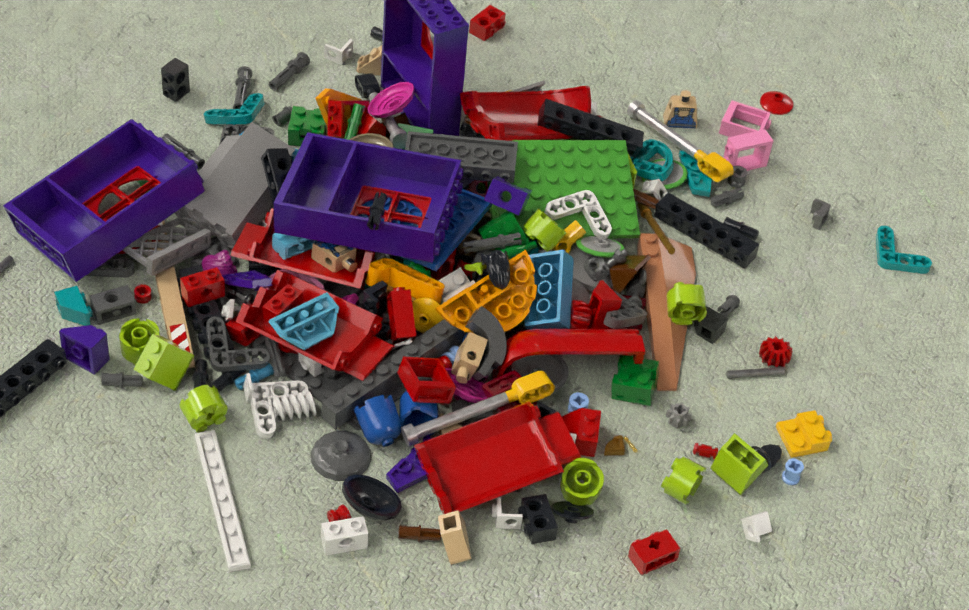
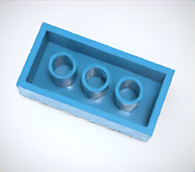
(554, 291)

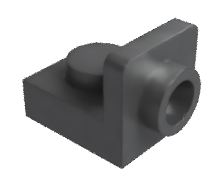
(820, 212)

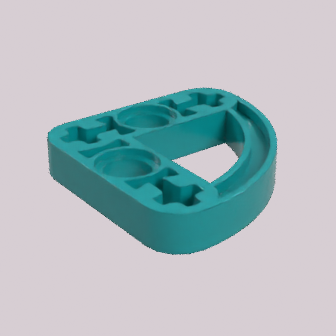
(651, 170)

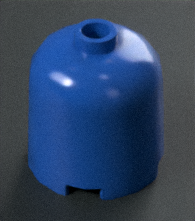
(416, 412)
(379, 420)

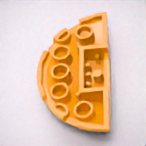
(507, 305)

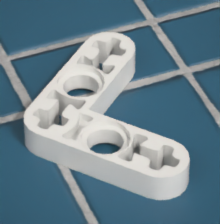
(586, 207)
(267, 391)

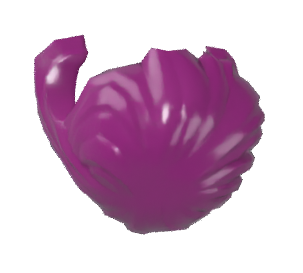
(221, 260)

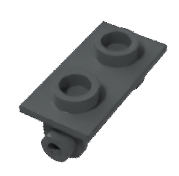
(240, 294)

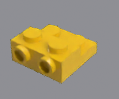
(804, 434)

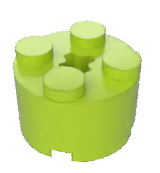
(544, 229)
(686, 303)
(134, 338)
(204, 408)
(683, 480)
(570, 484)

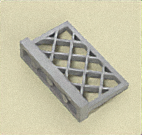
(174, 252)

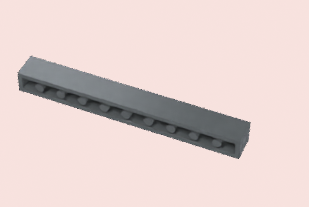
(384, 378)

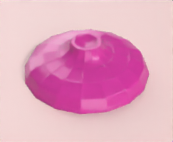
(391, 100)
(468, 391)

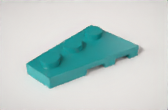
(698, 182)

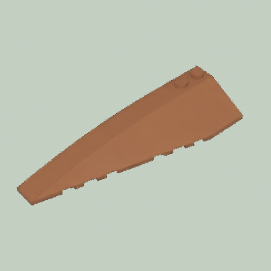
(663, 272)

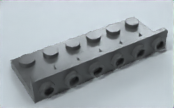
(479, 157)

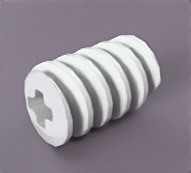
(293, 405)

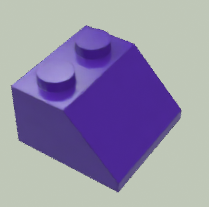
(85, 347)

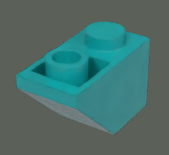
(73, 306)

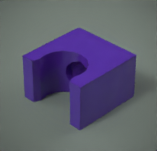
(518, 200)

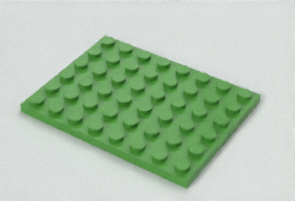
(570, 166)

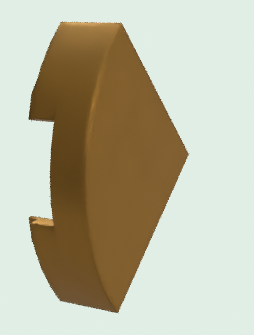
(615, 447)

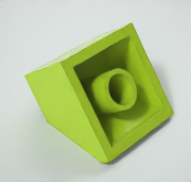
(164, 362)

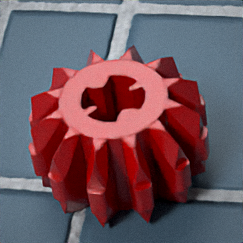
(580, 315)
(775, 352)

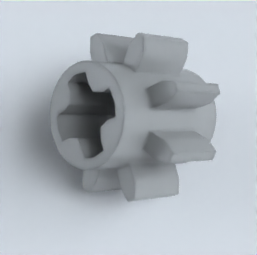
(678, 415)

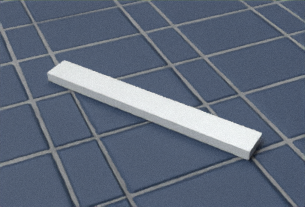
(222, 501)

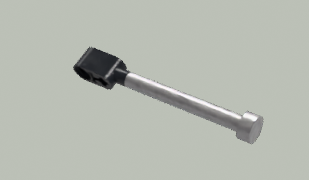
(368, 88)

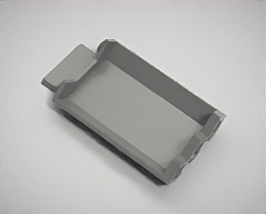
(234, 186)

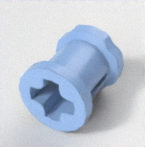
(793, 469)

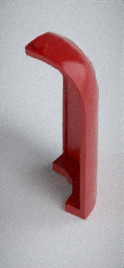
(516, 114)
(572, 343)

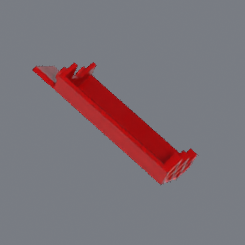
(256, 246)
(354, 342)
(495, 456)

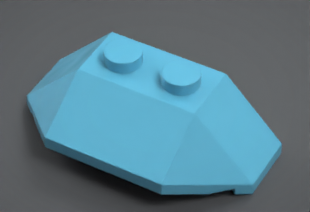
(308, 322)

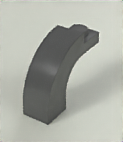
(487, 326)

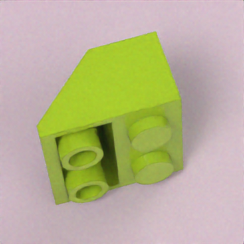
(738, 464)

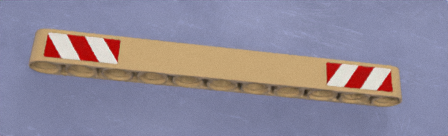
(172, 305)

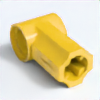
(574, 232)

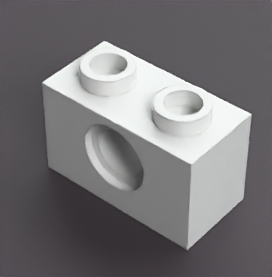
(344, 535)

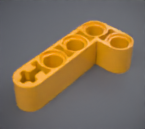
(399, 275)

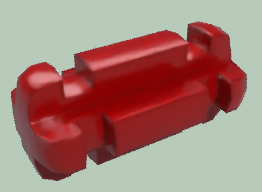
(705, 450)

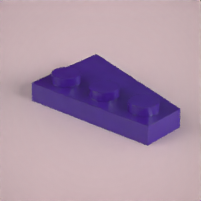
(248, 279)
(407, 471)

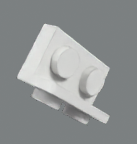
(454, 283)

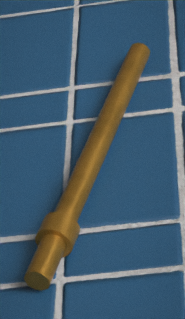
(646, 213)

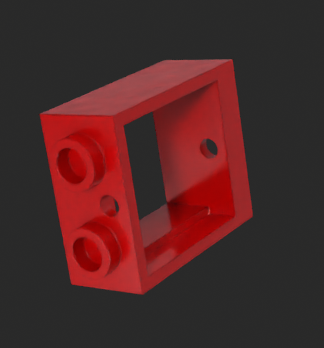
(336, 110)
(401, 315)
(435, 391)

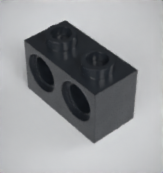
(175, 79)
(536, 514)

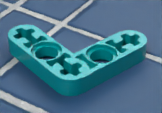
(244, 115)
(890, 255)

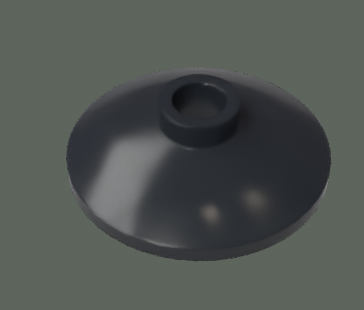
(572, 512)

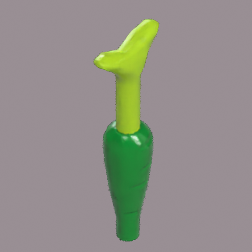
(512, 252)

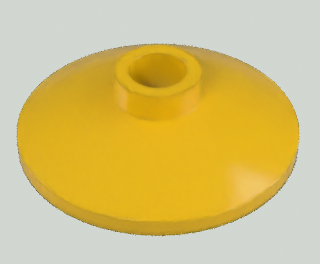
(425, 308)

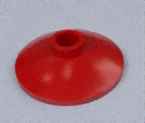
(776, 103)

